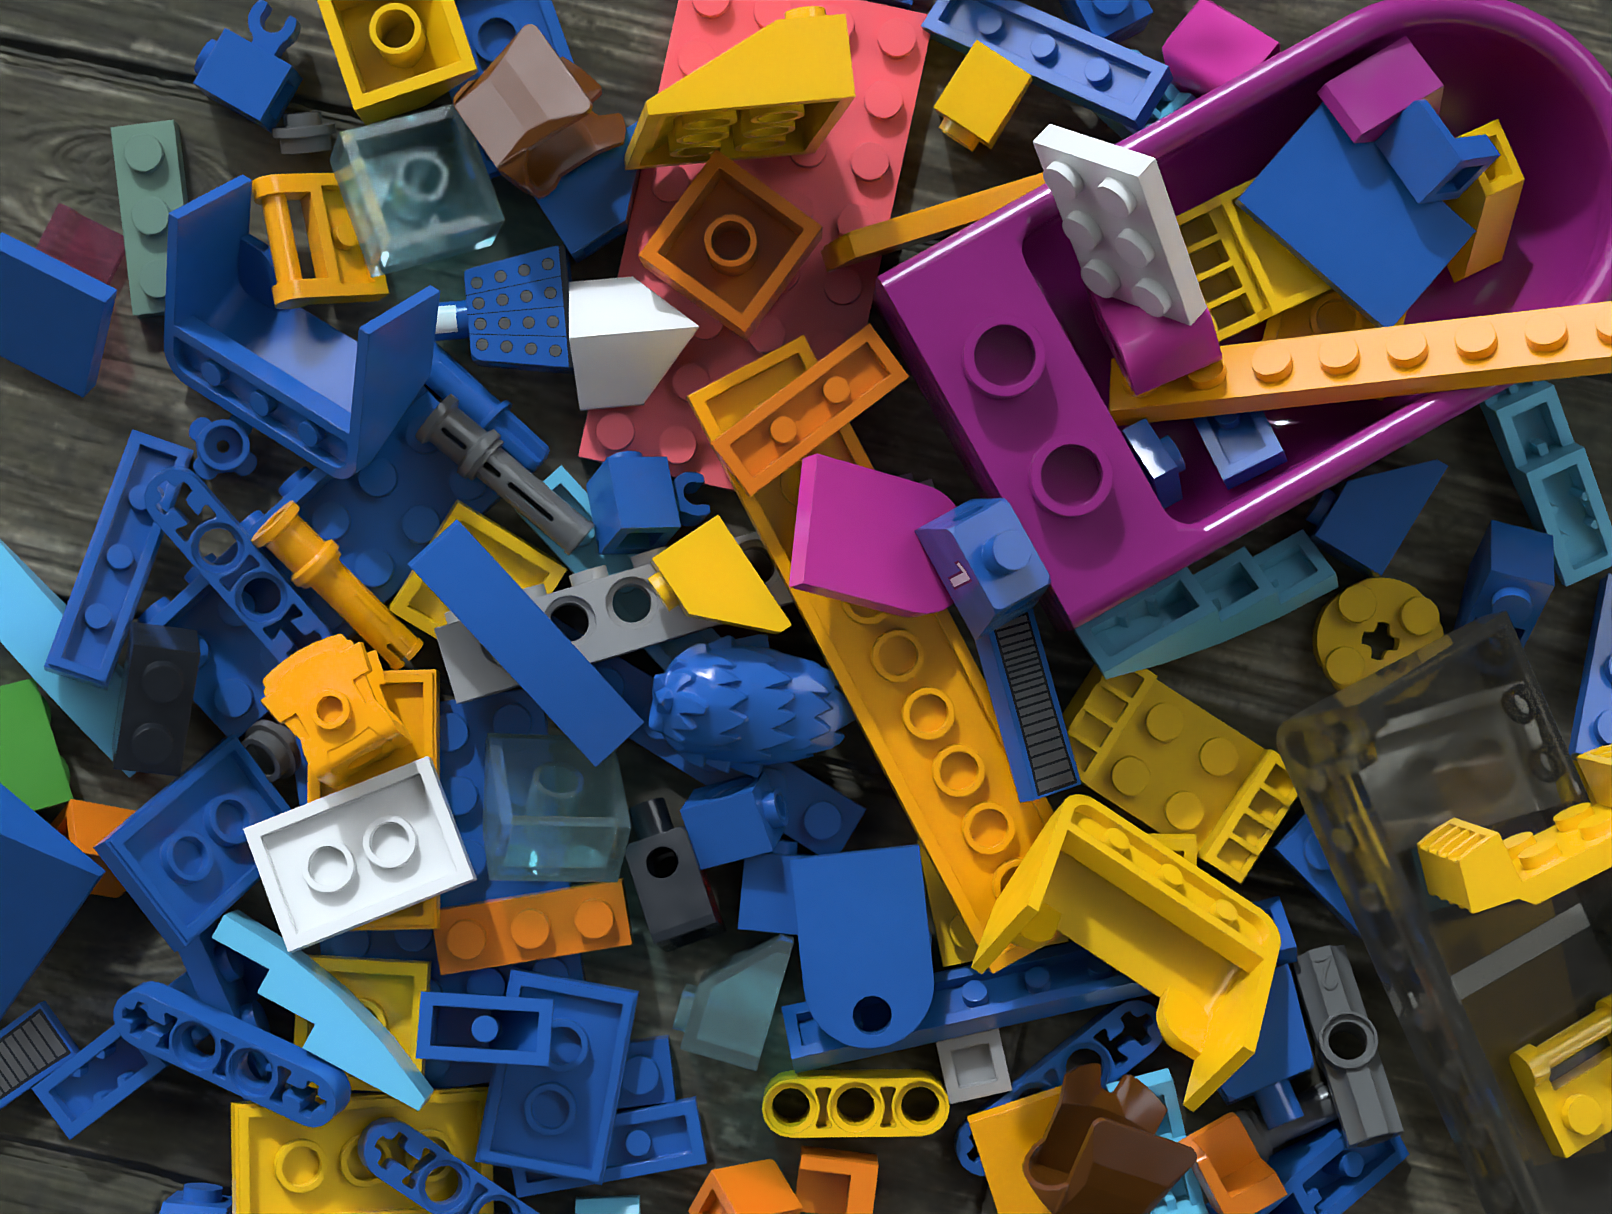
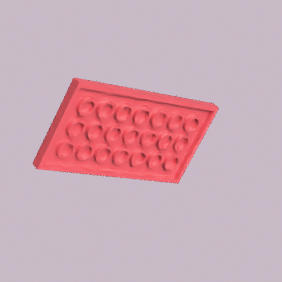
(839, 186)

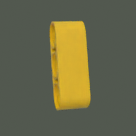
(884, 1118)

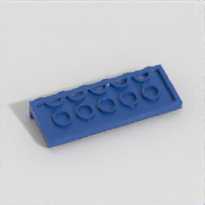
(380, 525)

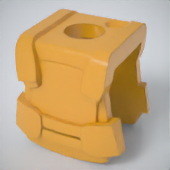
(335, 707)

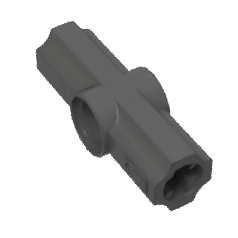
(1356, 1085)

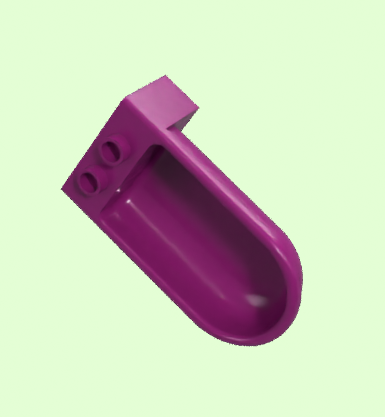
(1023, 373)

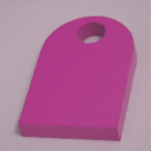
(861, 541)

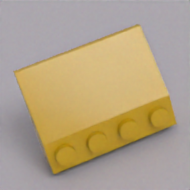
(754, 101)

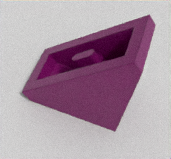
(1380, 89)

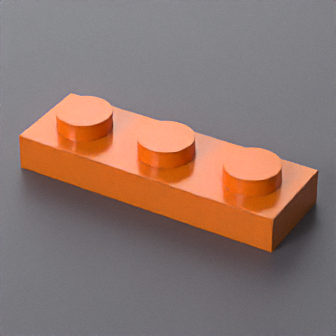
(809, 410)
(533, 927)

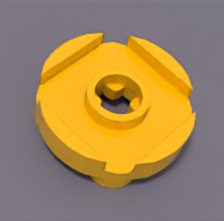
(1358, 609)

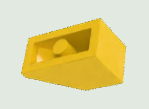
(715, 581)

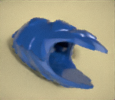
(747, 705)

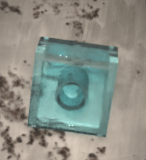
(552, 811)
(735, 1003)

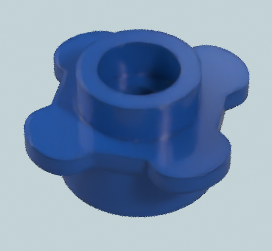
(210, 460)

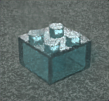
(416, 189)

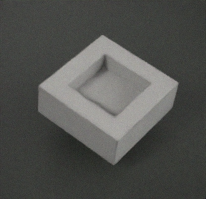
(973, 1066)

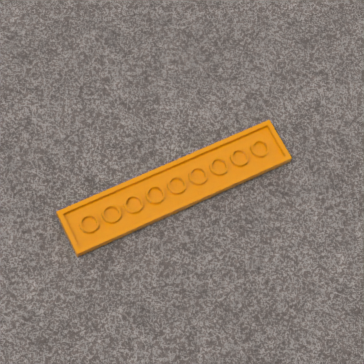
(902, 677)

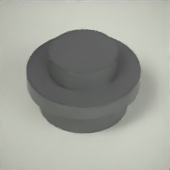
(304, 133)
(273, 749)

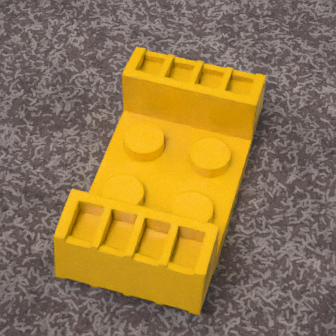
(1241, 266)
(1178, 768)
(1483, 871)

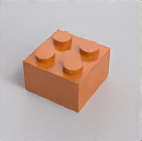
(731, 245)

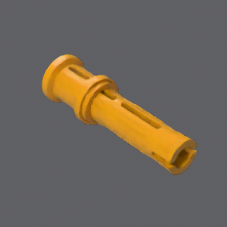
(318, 566)

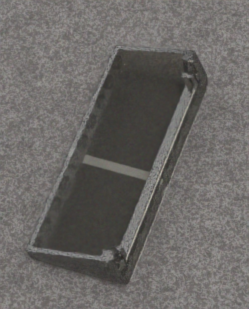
(1377, 771)

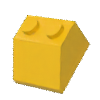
(397, 52)

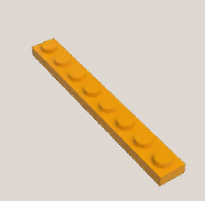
(1380, 364)

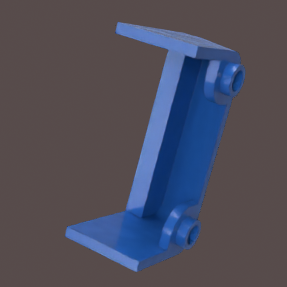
(284, 366)

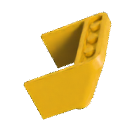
(1154, 922)

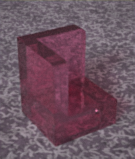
(82, 244)

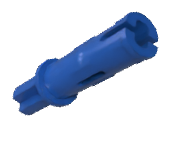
(485, 409)

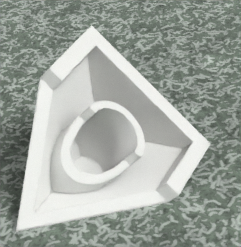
(622, 340)

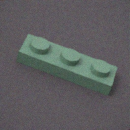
(149, 188)

